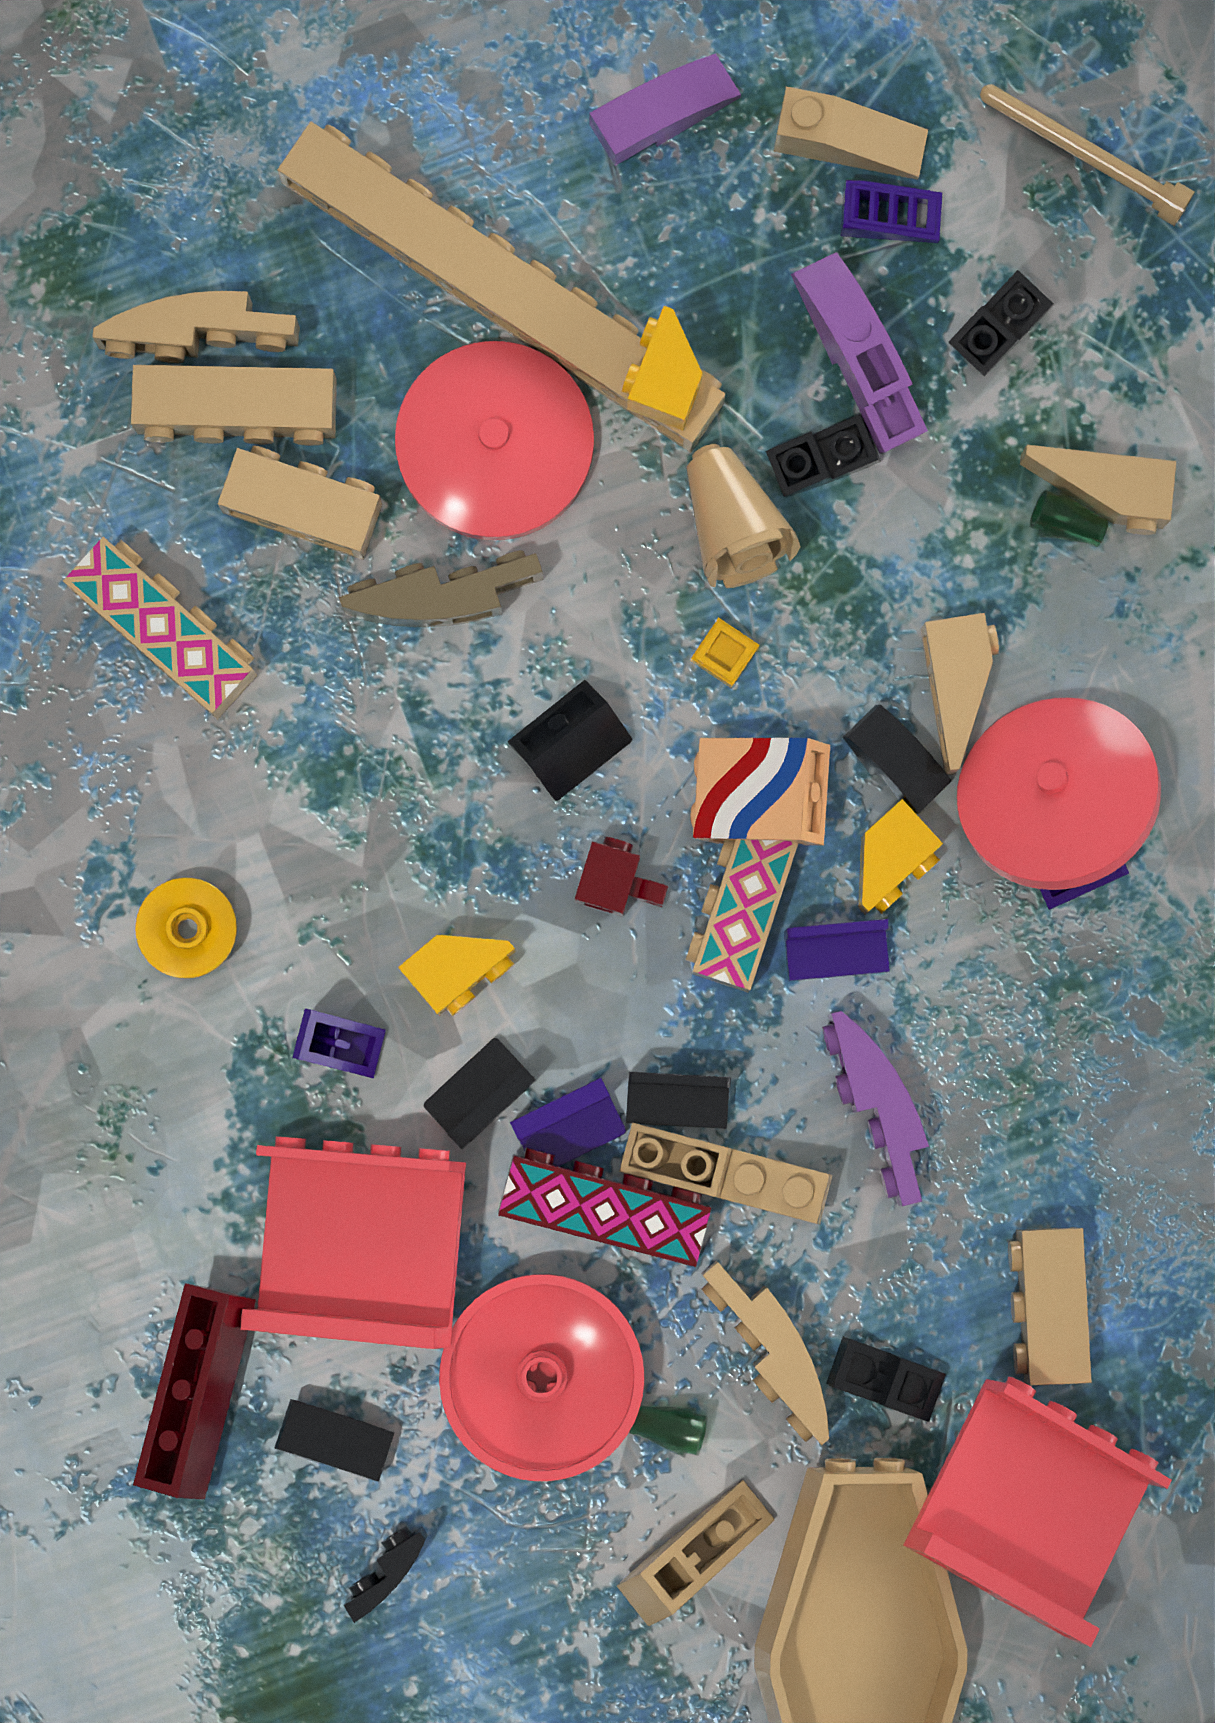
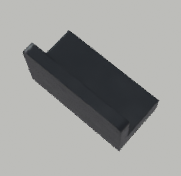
(570, 740)
(479, 1092)
(678, 1100)

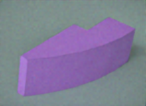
(662, 107)

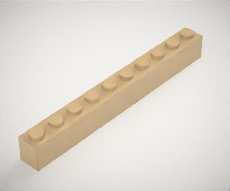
(479, 270)

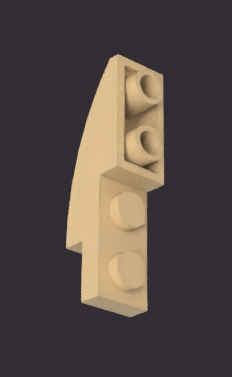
(176, 323)
(726, 1173)
(786, 1365)

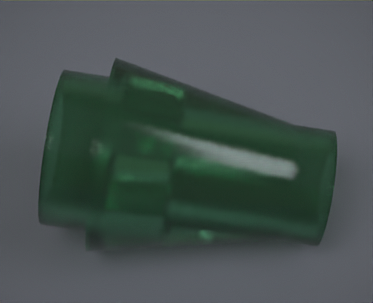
(1066, 519)
(672, 1428)

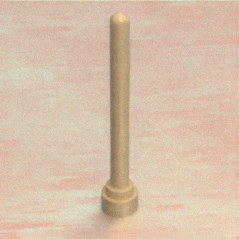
(1167, 198)

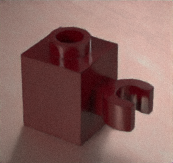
(611, 879)

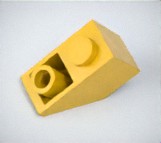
(668, 376)
(891, 852)
(452, 966)

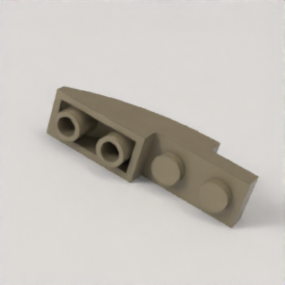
(421, 601)

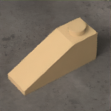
(848, 134)
(1114, 486)
(958, 668)
(695, 1554)

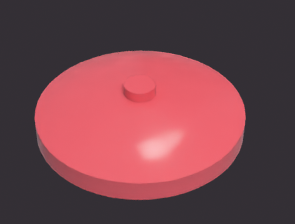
(494, 440)
(1059, 793)
(542, 1377)

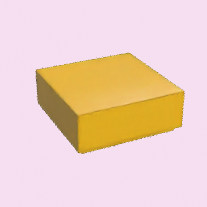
(724, 652)

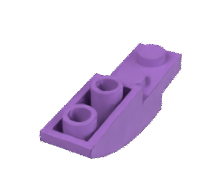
(862, 350)
(873, 1083)

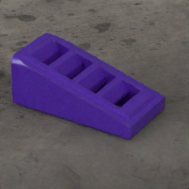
(873, 229)

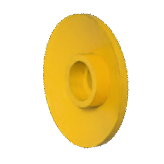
(160, 922)

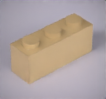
(301, 501)
(1050, 1306)

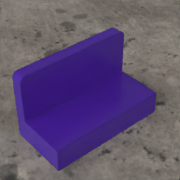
(837, 950)
(571, 1123)

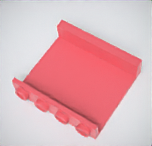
(359, 1244)
(1032, 1506)

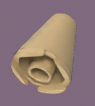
(735, 520)

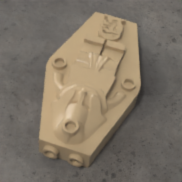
(855, 1615)

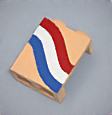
(761, 790)

